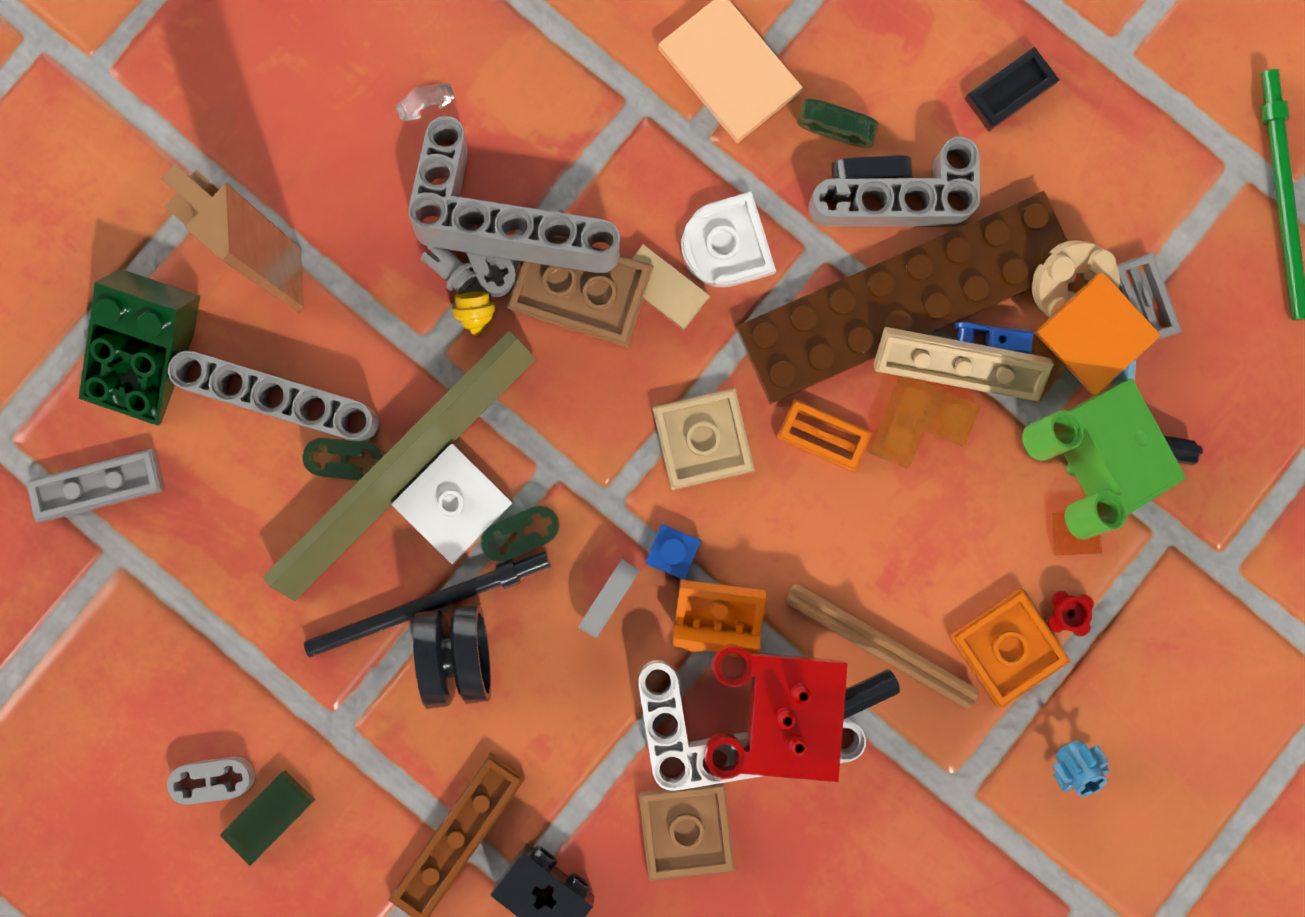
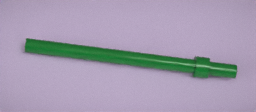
(1274, 115)

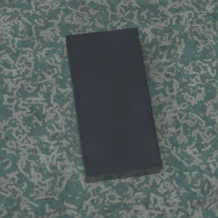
(1011, 89)

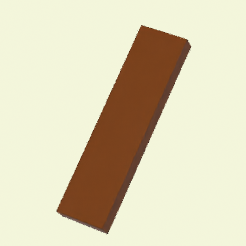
(457, 838)

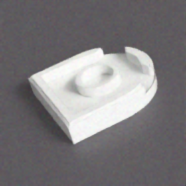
(727, 243)

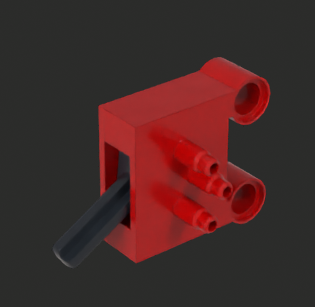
(794, 714)

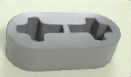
(483, 272)
(608, 598)
(211, 790)

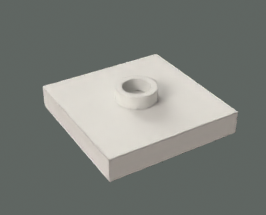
(452, 503)

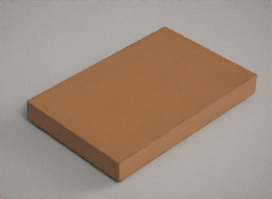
(583, 301)

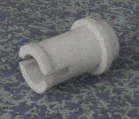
(450, 268)

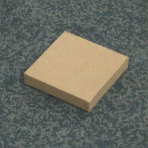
(703, 439)

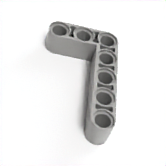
(497, 218)

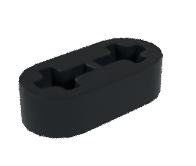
(873, 167)

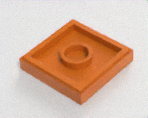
(1097, 333)
(1009, 648)

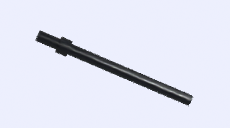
(506, 575)

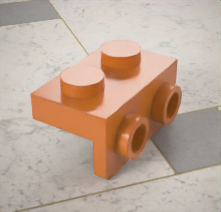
(718, 616)

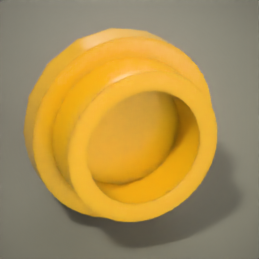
(473, 310)

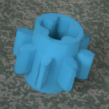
(1081, 768)

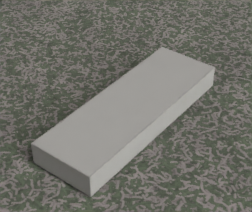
(95, 485)

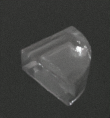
(424, 97)

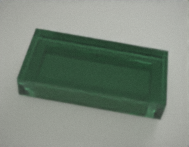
(267, 817)

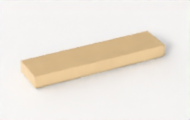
(962, 364)

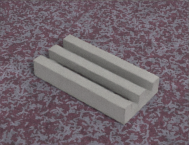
(1158, 289)

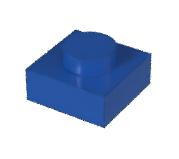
(673, 551)

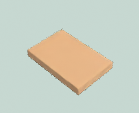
(730, 68)

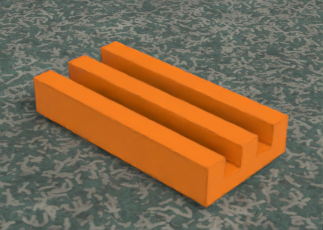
(857, 450)

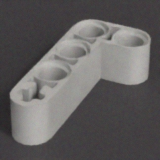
(891, 193)

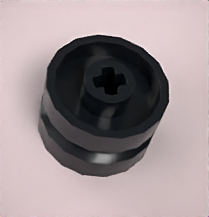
(452, 656)

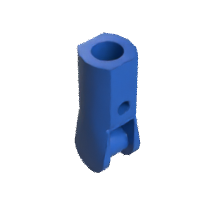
(998, 337)

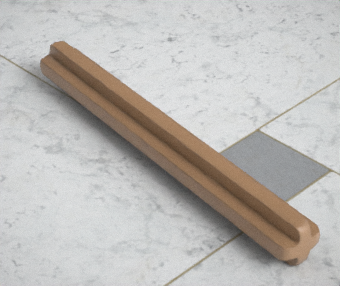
(881, 646)

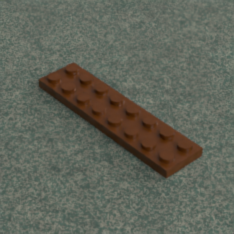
(908, 292)

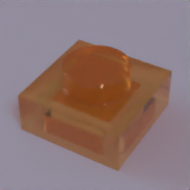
(1068, 544)

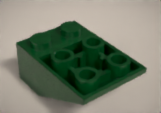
(130, 342)

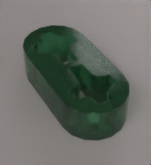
(837, 123)
(344, 449)
(516, 524)

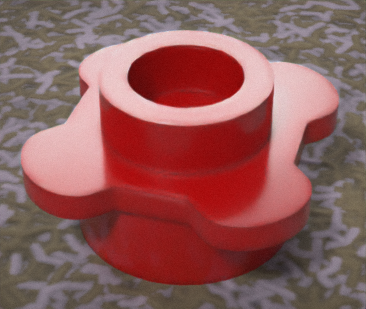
(1082, 608)

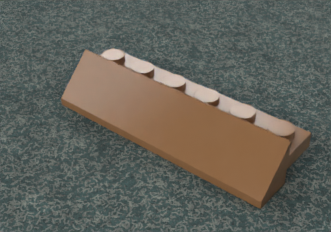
(238, 234)

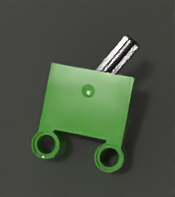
(1113, 454)

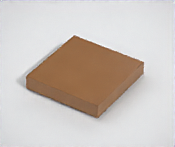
(686, 832)

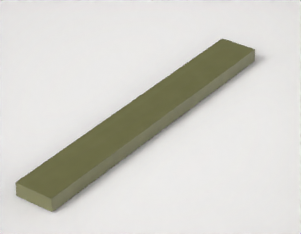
(399, 467)

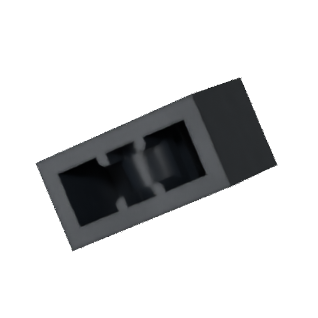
(534, 871)

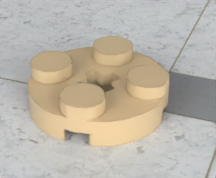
(1067, 260)

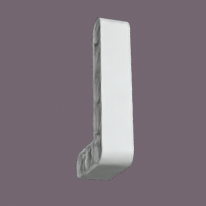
(692, 752)

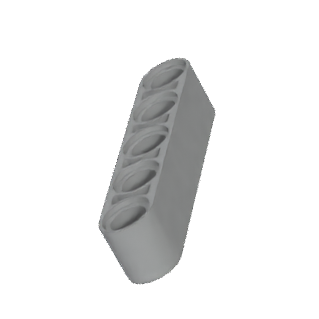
(255, 392)

